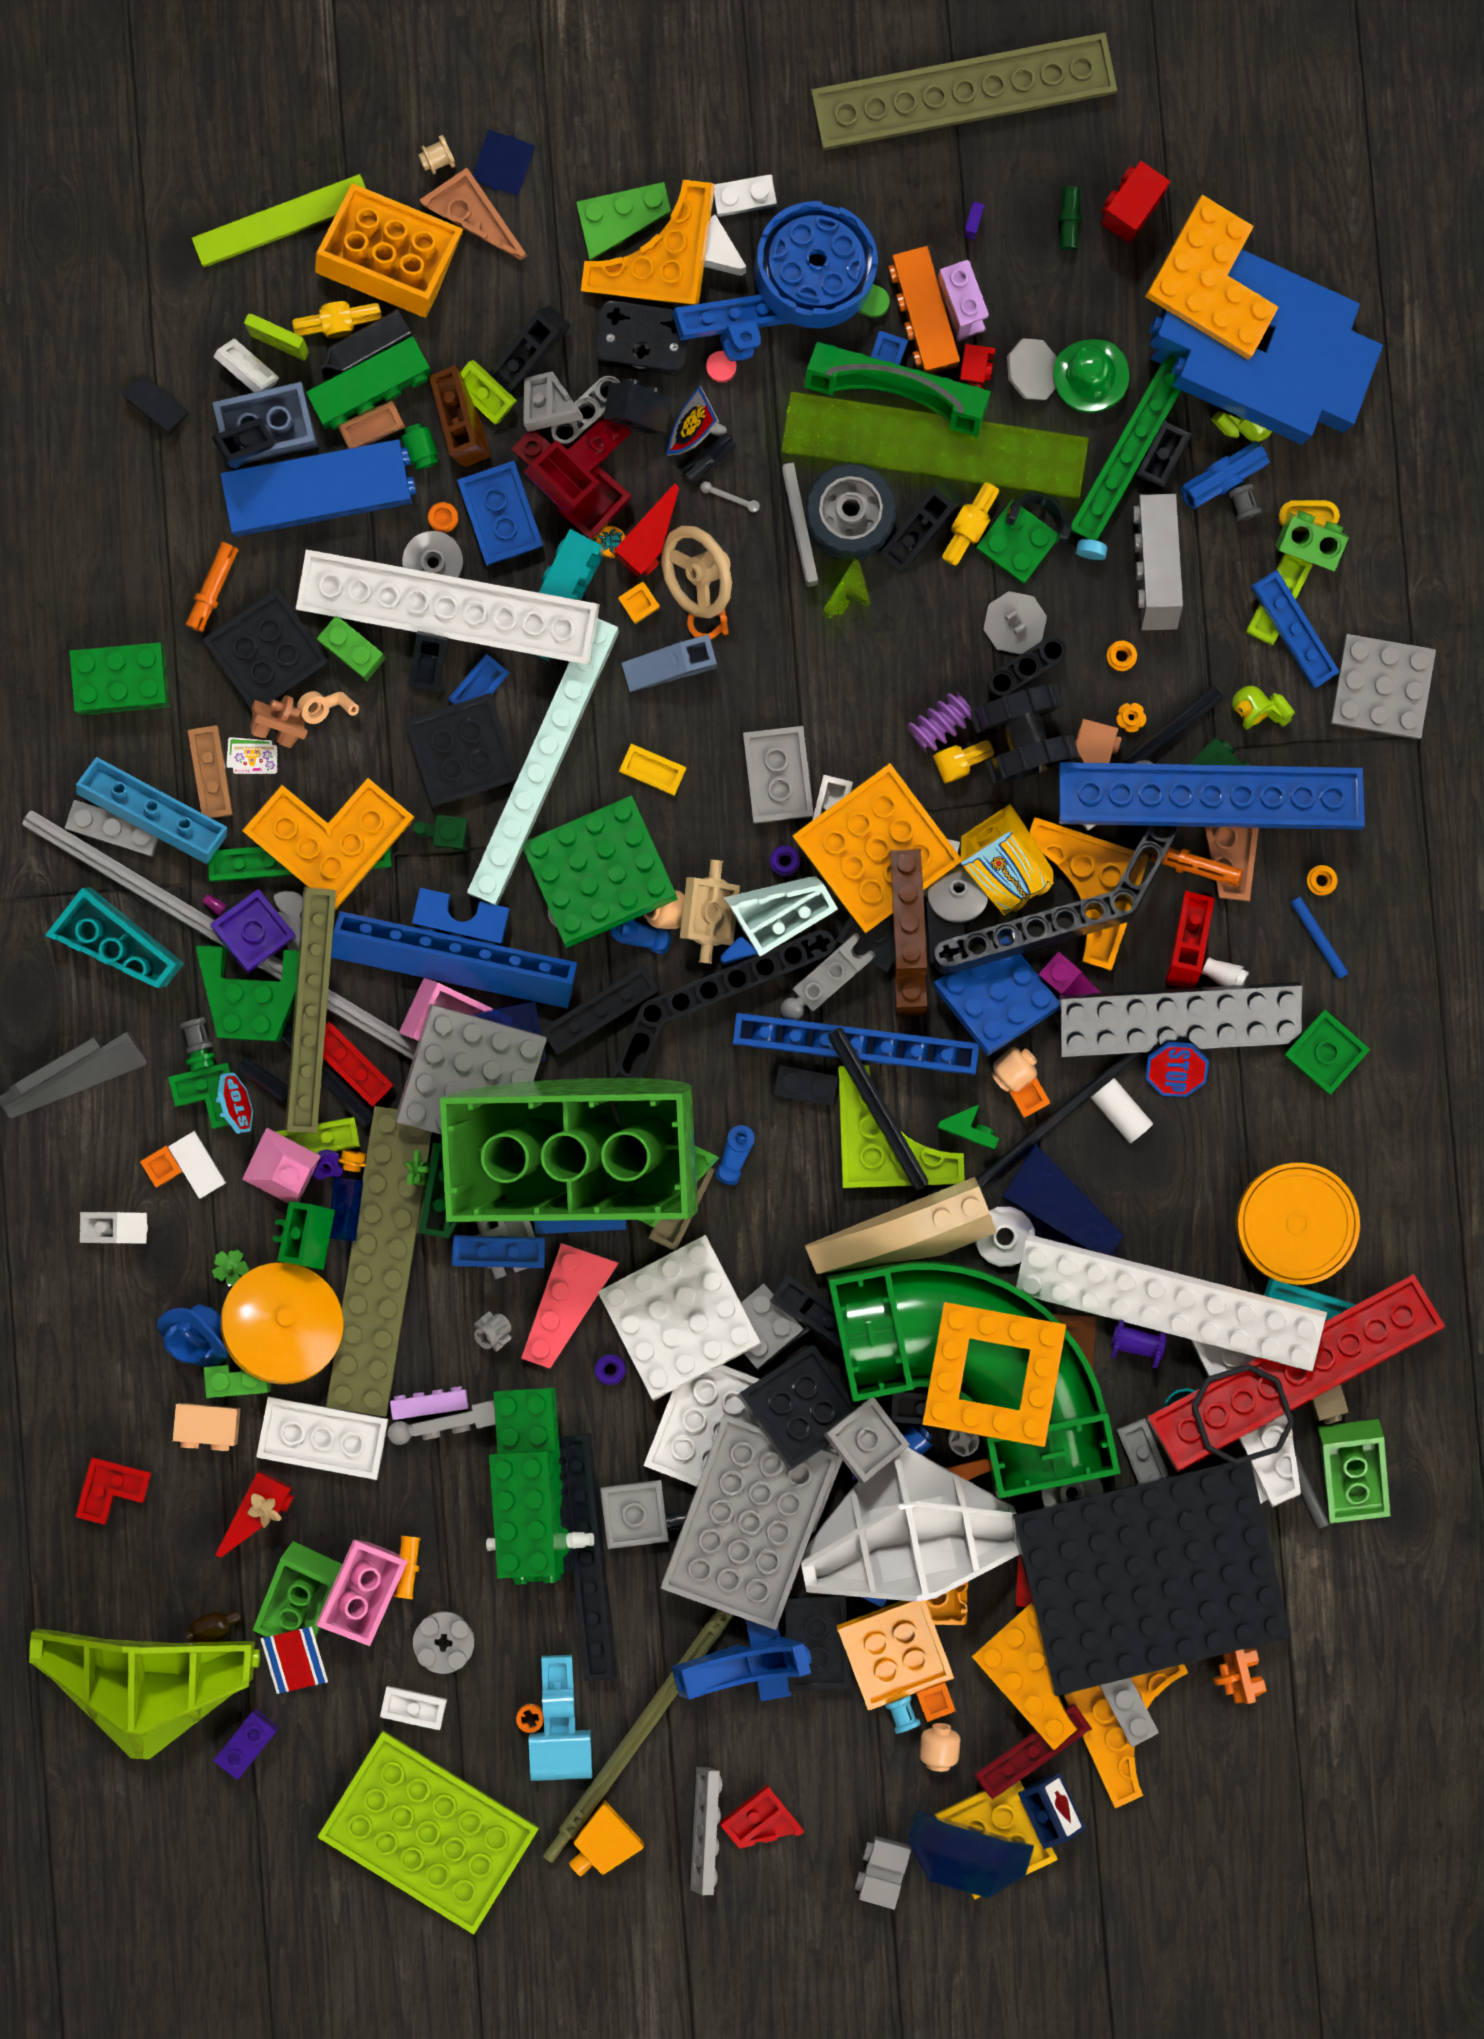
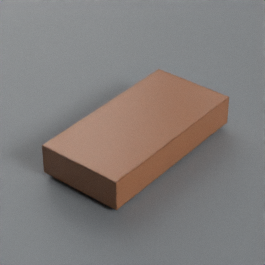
(372, 426)

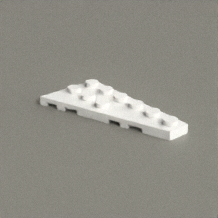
(1276, 1471)

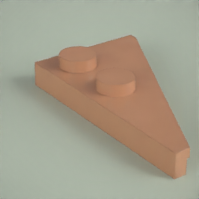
(468, 207)

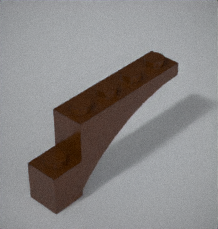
(908, 933)

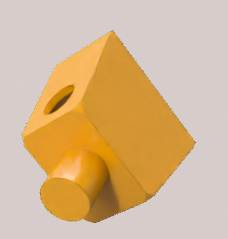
(604, 1842)

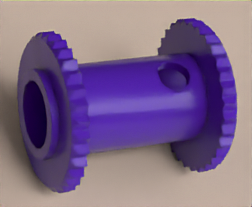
(1138, 1342)

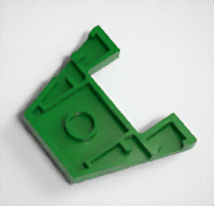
(247, 1007)

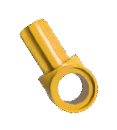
(955, 763)

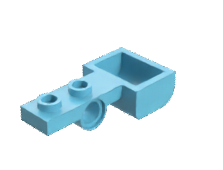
(560, 1749)

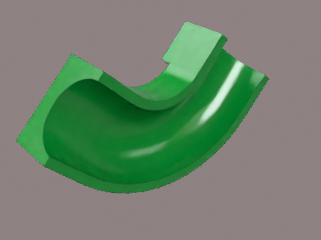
(889, 1341)

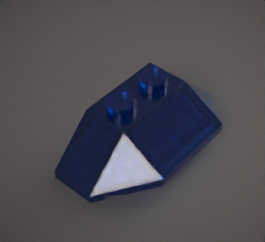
(967, 1855)

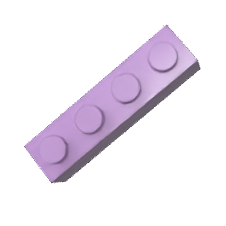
(429, 1404)

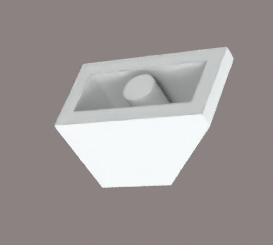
(721, 252)
(113, 1227)

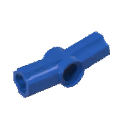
(1224, 475)

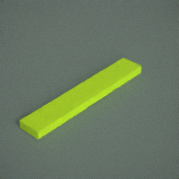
(272, 223)

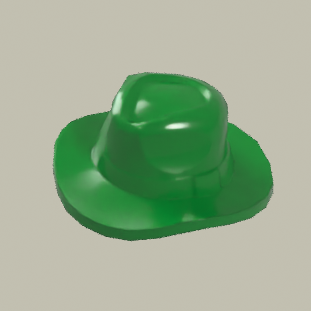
(1091, 375)

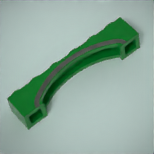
(841, 369)

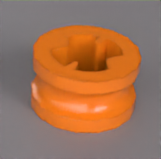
(526, 1726)

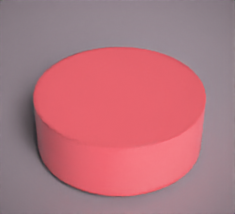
(720, 368)

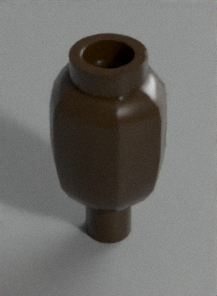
(212, 1627)

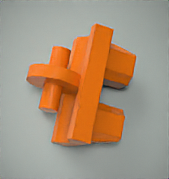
(1236, 1676)

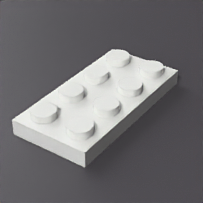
(322, 1438)

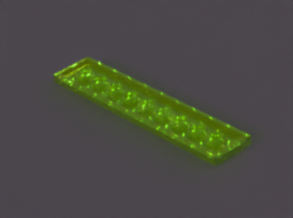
(926, 445)

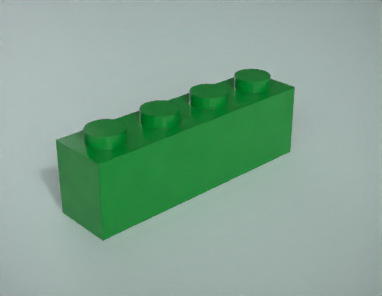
(369, 383)

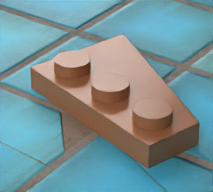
(1237, 849)

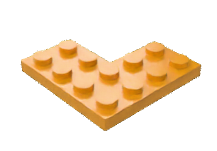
(1197, 283)
(333, 852)

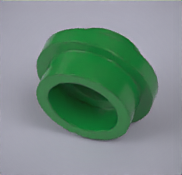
(200, 1059)

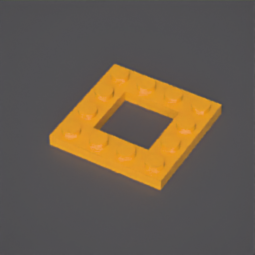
(943, 1405)

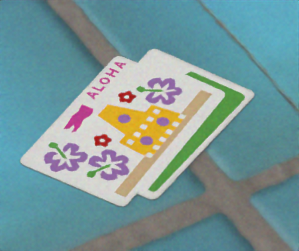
(251, 756)

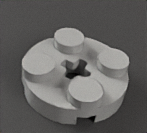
(455, 1655)

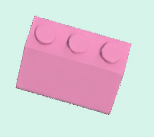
(361, 1591)

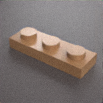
(210, 772)

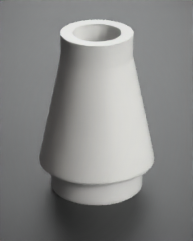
(1225, 973)

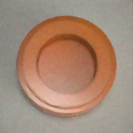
(443, 517)

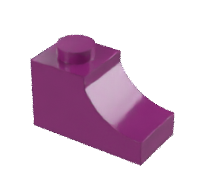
(1065, 977)

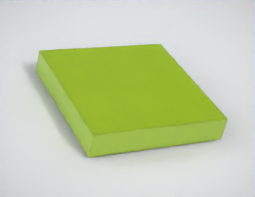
(276, 336)

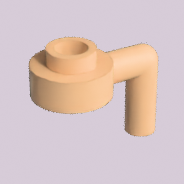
(321, 705)

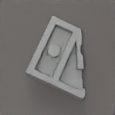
(547, 403)

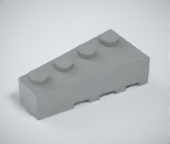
(1158, 562)

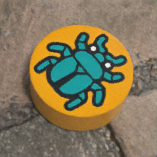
(610, 538)

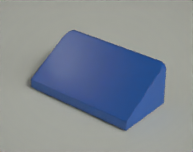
(737, 952)

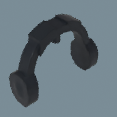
(1044, 501)

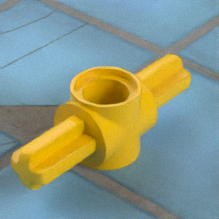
(336, 319)
(970, 523)

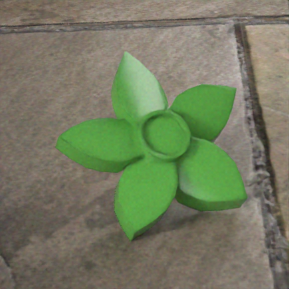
(417, 1170)

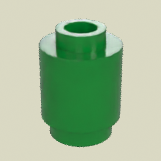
(420, 446)

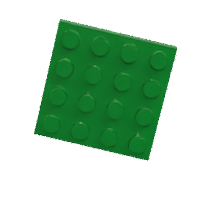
(599, 871)

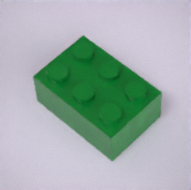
(119, 678)

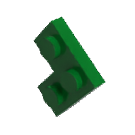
(201, 1086)

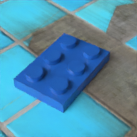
(500, 513)

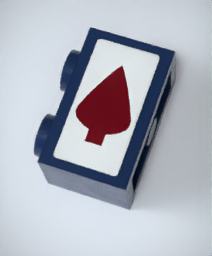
(1051, 1810)

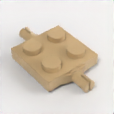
(706, 913)

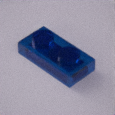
(346, 1203)

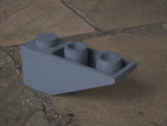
(670, 663)

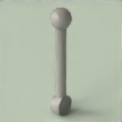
(753, 506)

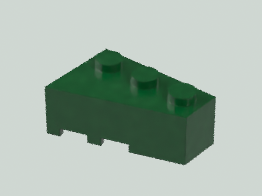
(432, 1208)

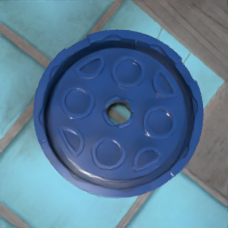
(812, 293)

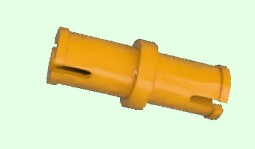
(408, 1551)

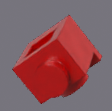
(975, 365)

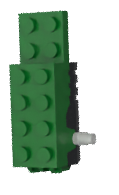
(530, 1490)

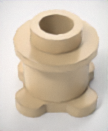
(436, 156)

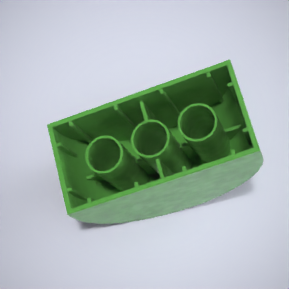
(561, 1156)

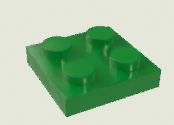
(1018, 547)
(1326, 1052)

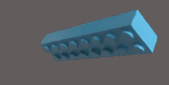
(151, 810)

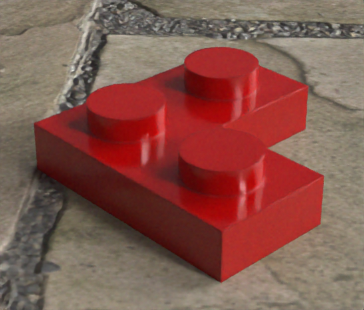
(106, 1480)

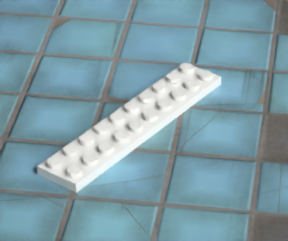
(448, 606)
(1171, 1302)

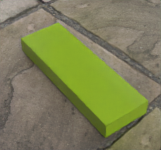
(1294, 573)
(331, 1135)

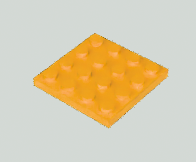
(855, 839)

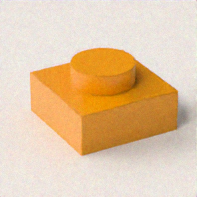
(639, 602)

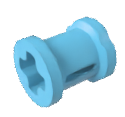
(903, 1714)

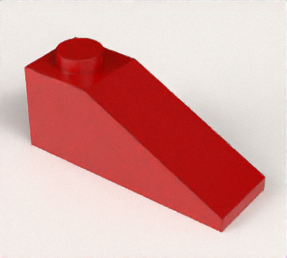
(646, 540)
(1189, 941)
(246, 1525)

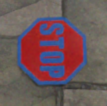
(1177, 1069)

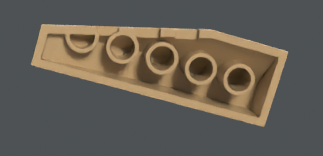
(908, 1232)

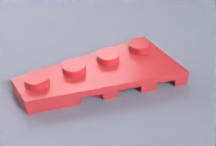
(566, 1299)

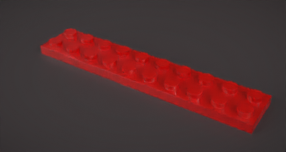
(1347, 1348)

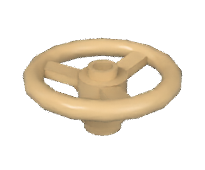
(699, 570)

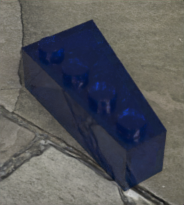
(1057, 1202)

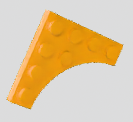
(669, 264)
(1092, 869)
(1019, 1669)
(1107, 1741)

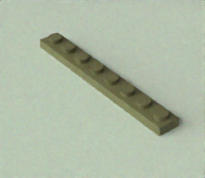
(310, 1010)

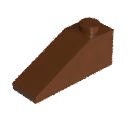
(459, 417)

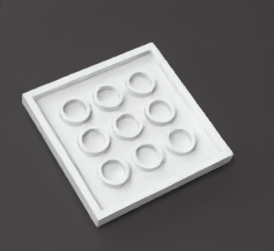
(679, 1317)

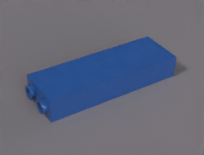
(317, 488)

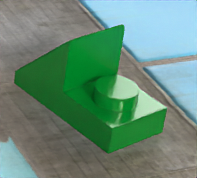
(961, 1126)

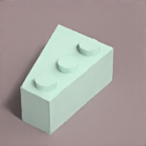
(780, 911)

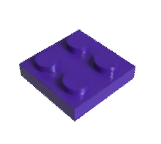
(252, 931)

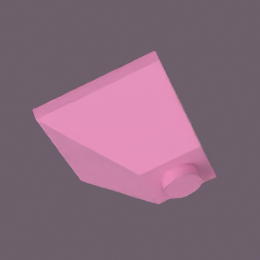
(281, 1167)

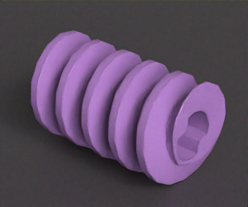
(940, 722)

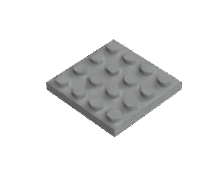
(460, 1055)

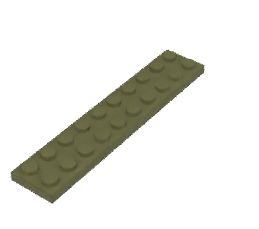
(964, 91)
(378, 1268)

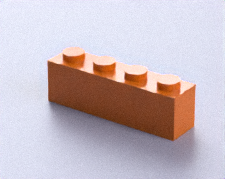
(924, 310)

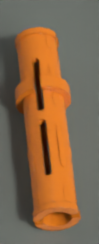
(211, 588)
(1201, 866)

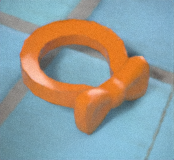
(720, 628)

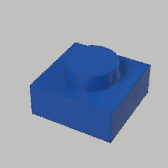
(889, 347)

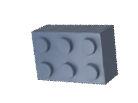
(281, 410)

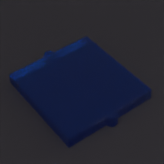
(503, 162)

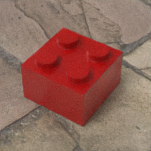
(1132, 206)

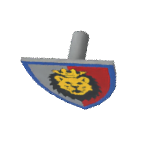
(694, 424)

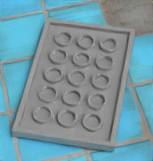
(747, 1525)

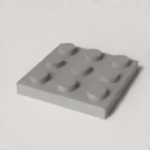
(1383, 686)

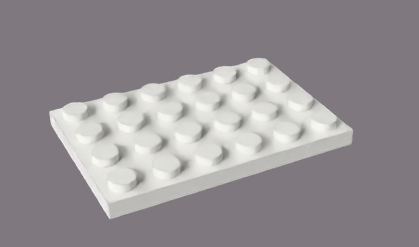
(693, 1421)

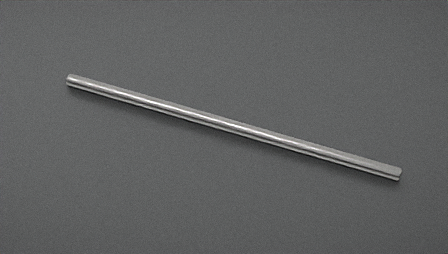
(202, 922)

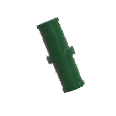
(1070, 218)

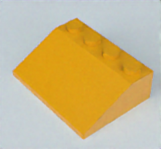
(387, 250)

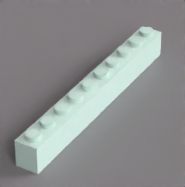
(540, 769)

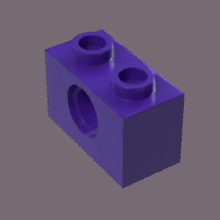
(246, 1744)

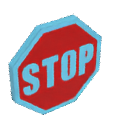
(235, 1103)

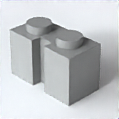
(883, 1872)

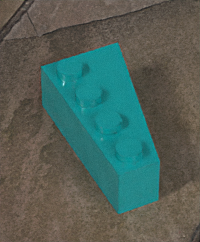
(572, 568)
(108, 935)

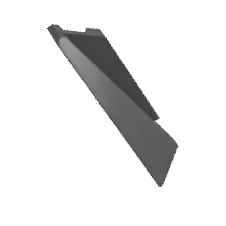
(72, 1073)

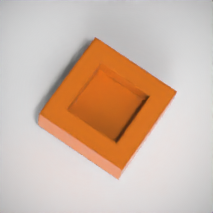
(1030, 1098)
(161, 1166)
(935, 1701)

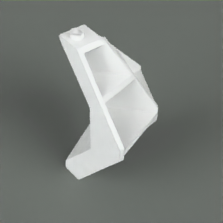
(909, 1534)

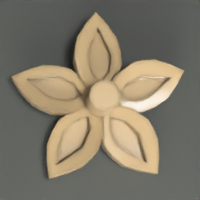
(263, 1509)

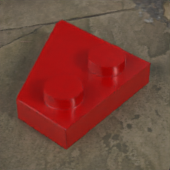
(760, 1820)

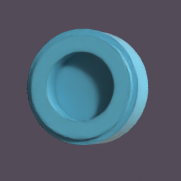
(1091, 549)

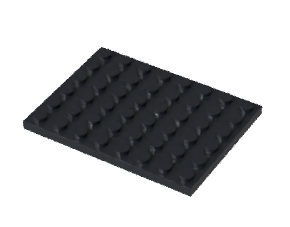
(1151, 1576)

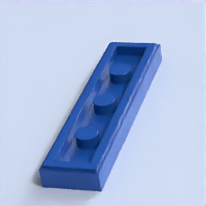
(1294, 629)

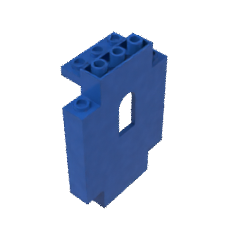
(1309, 370)

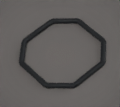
(1283, 1400)

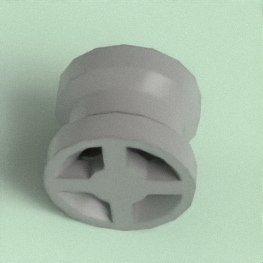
(969, 1443)

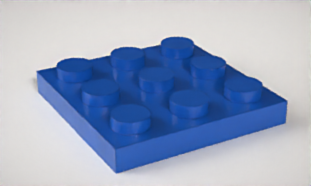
(997, 999)

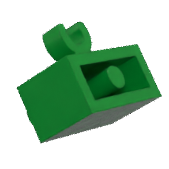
(305, 1235)

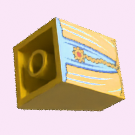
(1005, 861)

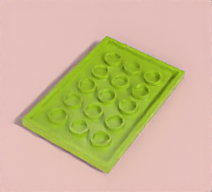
(428, 1832)

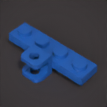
(733, 318)

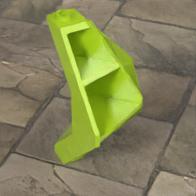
(143, 1689)

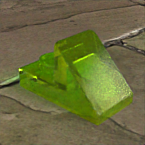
(852, 585)

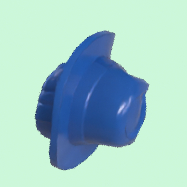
(193, 1335)

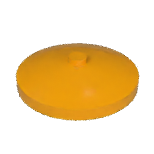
(281, 1323)

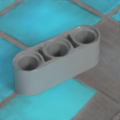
(592, 399)

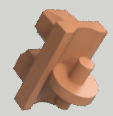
(278, 716)

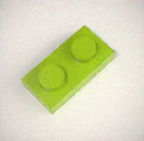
(487, 392)

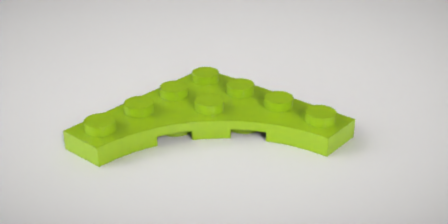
(867, 1155)

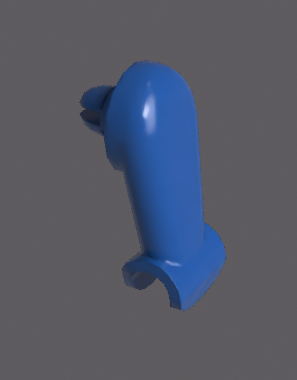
(643, 936)
(736, 1150)

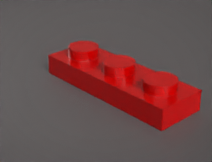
(354, 1066)

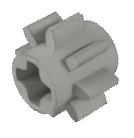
(492, 1331)

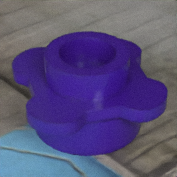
(329, 1158)

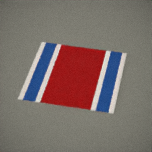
(294, 1660)

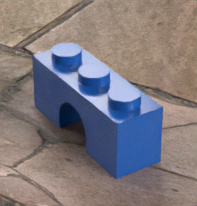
(434, 915)

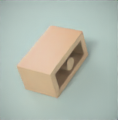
(206, 1425)

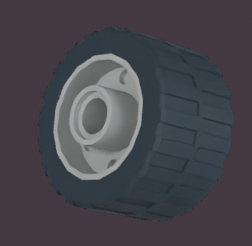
(853, 488)

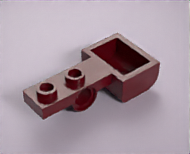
(566, 473)
(597, 508)

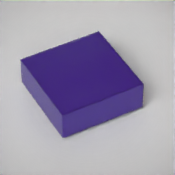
(973, 220)

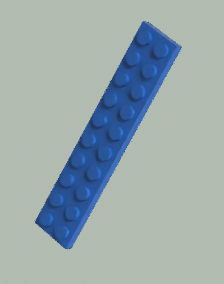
(1211, 796)

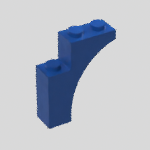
(741, 1665)

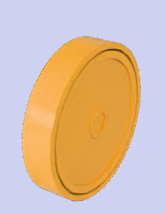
(1297, 1223)

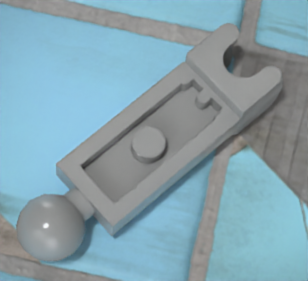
(826, 979)
(482, 1415)

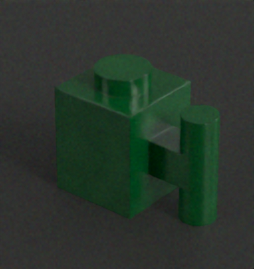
(447, 833)

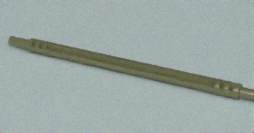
(634, 1738)

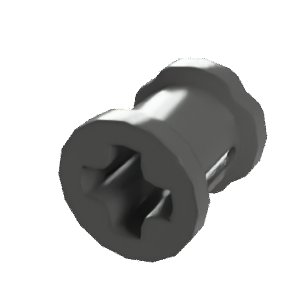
(1244, 502)
(196, 1034)

